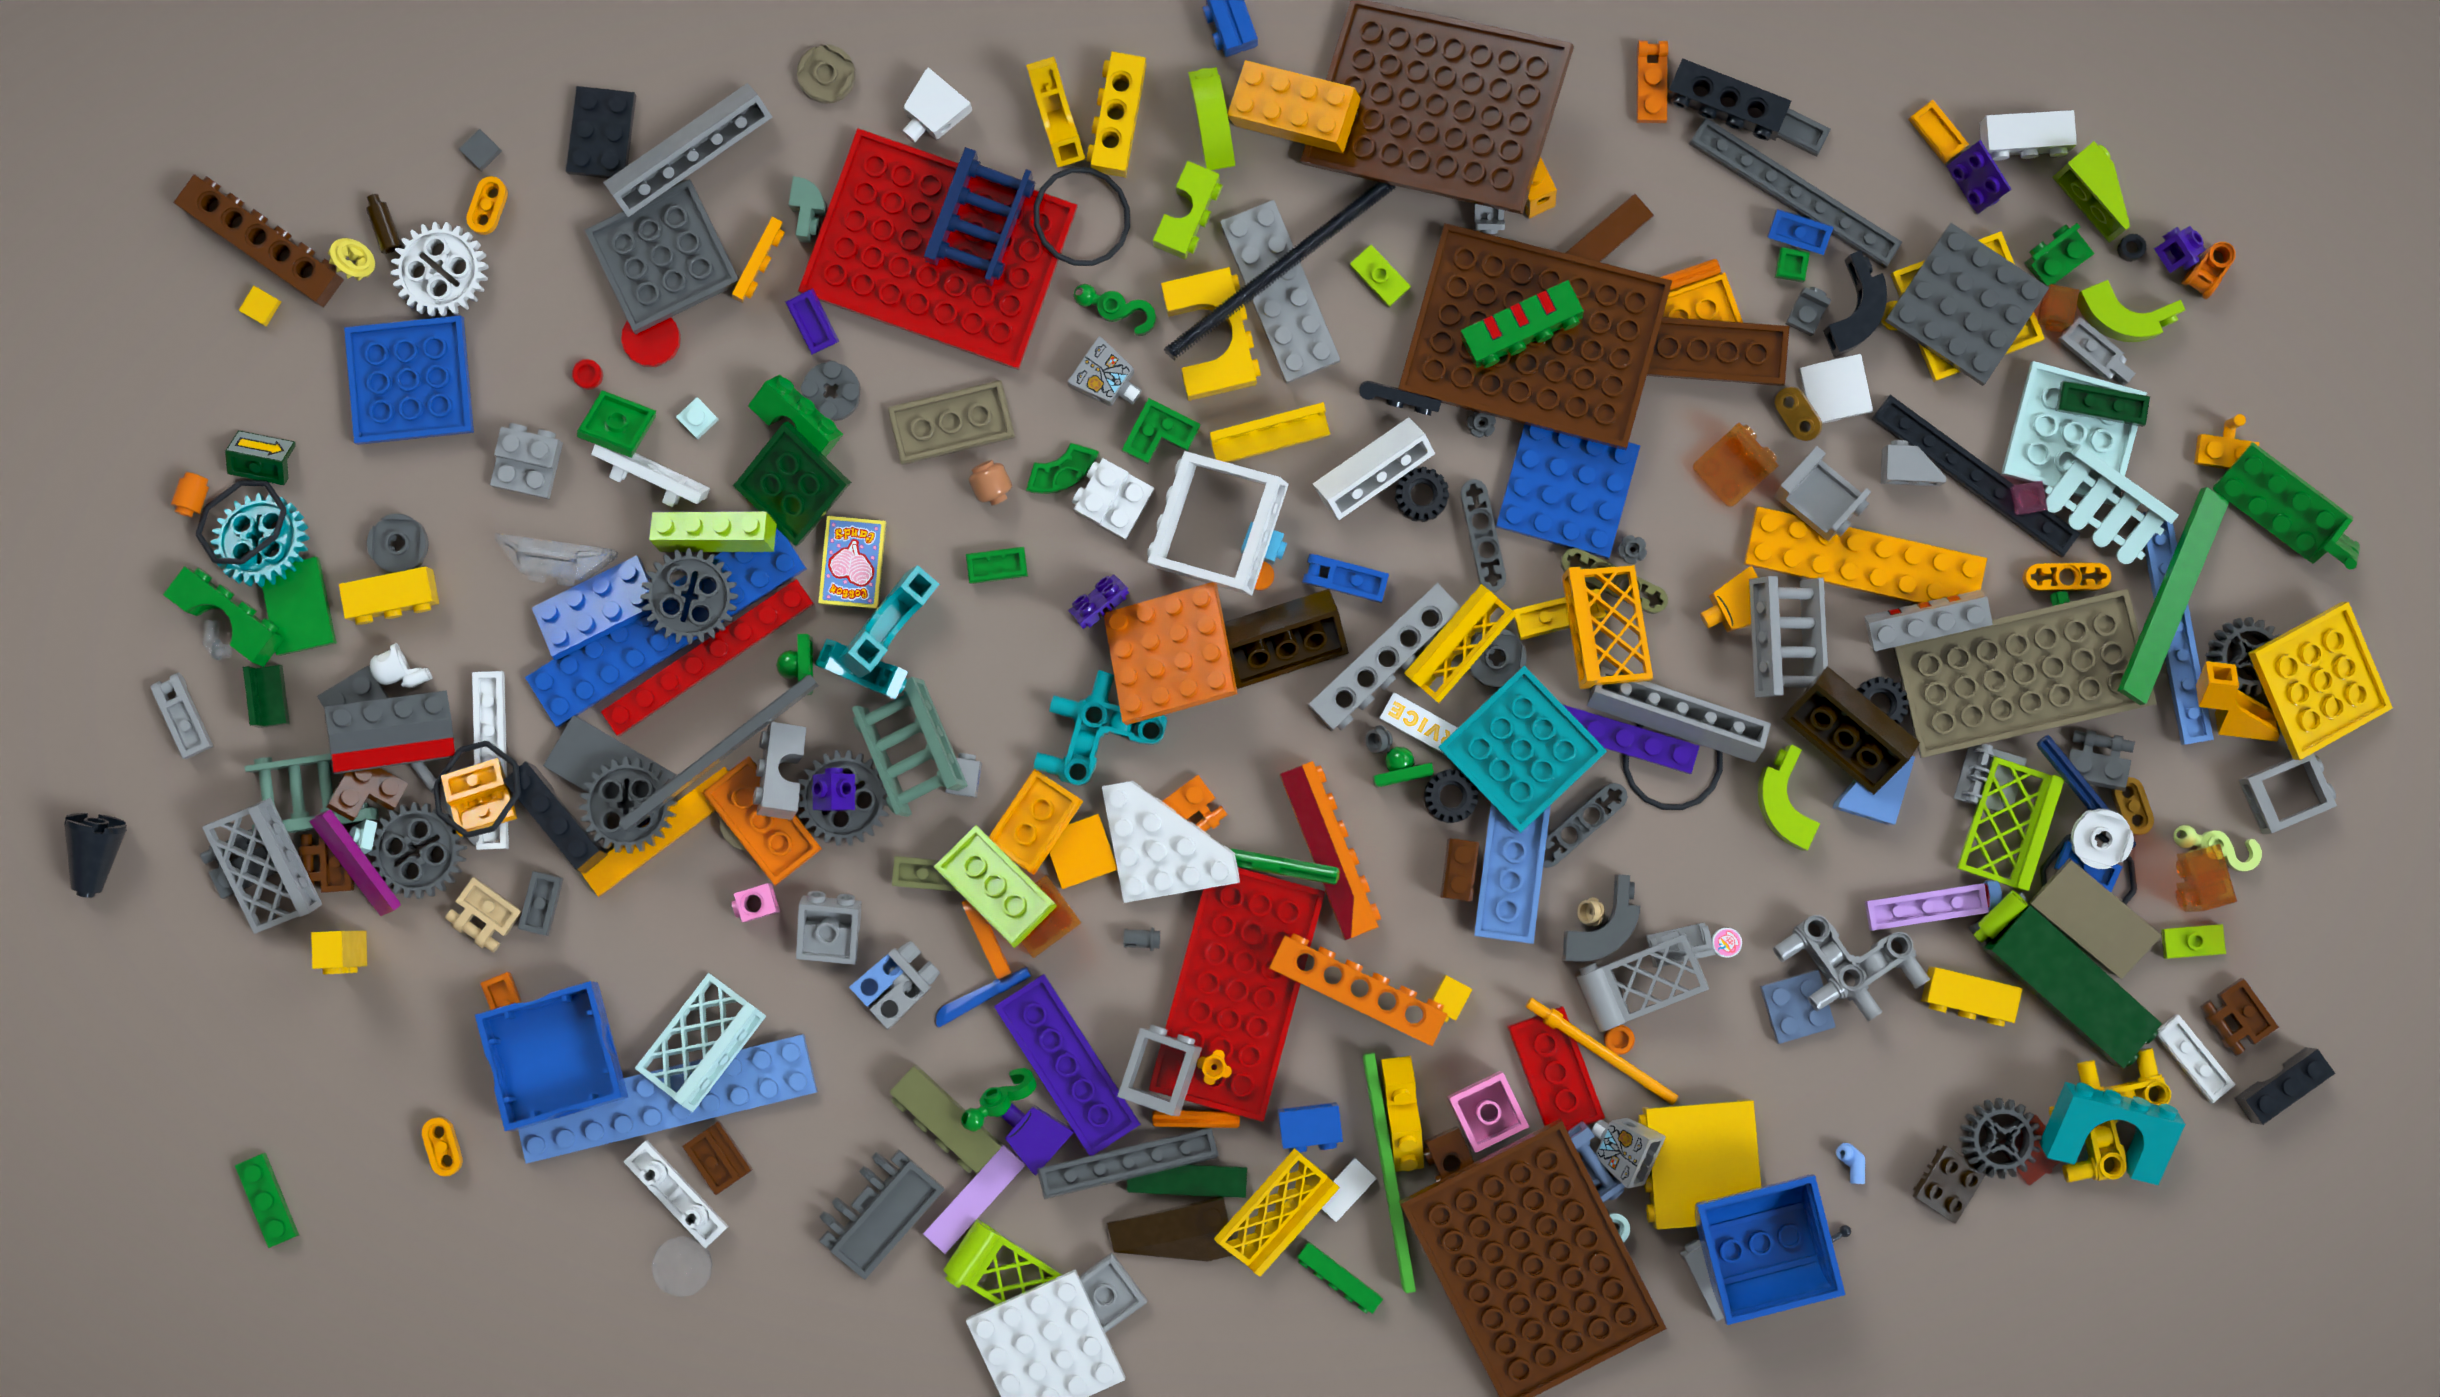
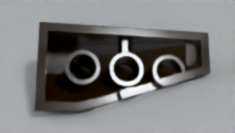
(1174, 1232)

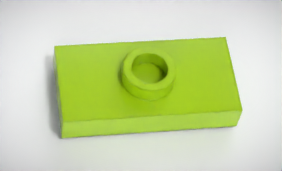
(1380, 276)
(2193, 941)

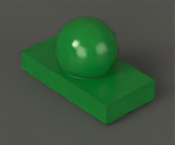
(797, 664)
(1400, 764)

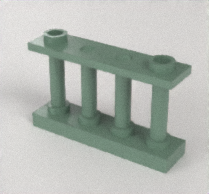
(937, 749)
(300, 818)

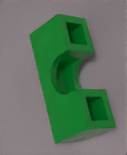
(780, 399)

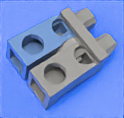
(901, 977)

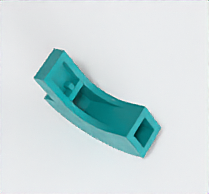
(884, 678)

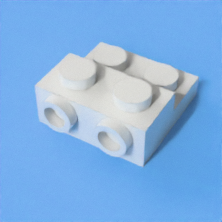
(1112, 498)

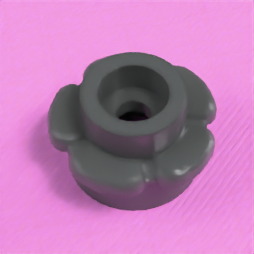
(1477, 430)
(1632, 557)
(1379, 740)

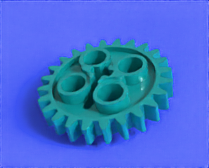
(234, 543)

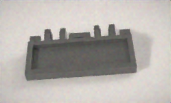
(883, 1215)

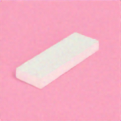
(2194, 1059)

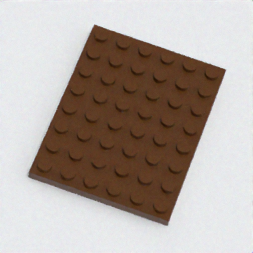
(1444, 104)
(1574, 383)
(1533, 1263)

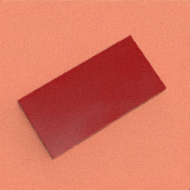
(1555, 1073)

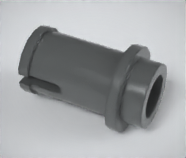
(1142, 939)

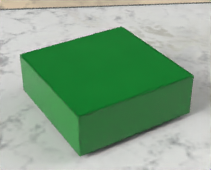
(1792, 264)

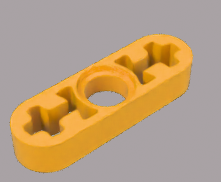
(2088, 584)

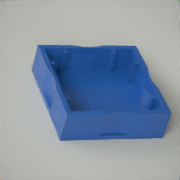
(551, 1056)

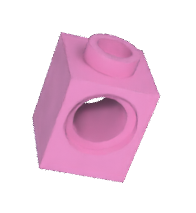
(768, 899)

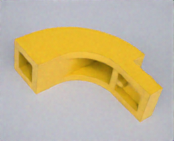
(1055, 112)

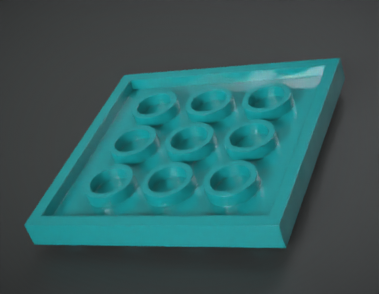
(1522, 749)

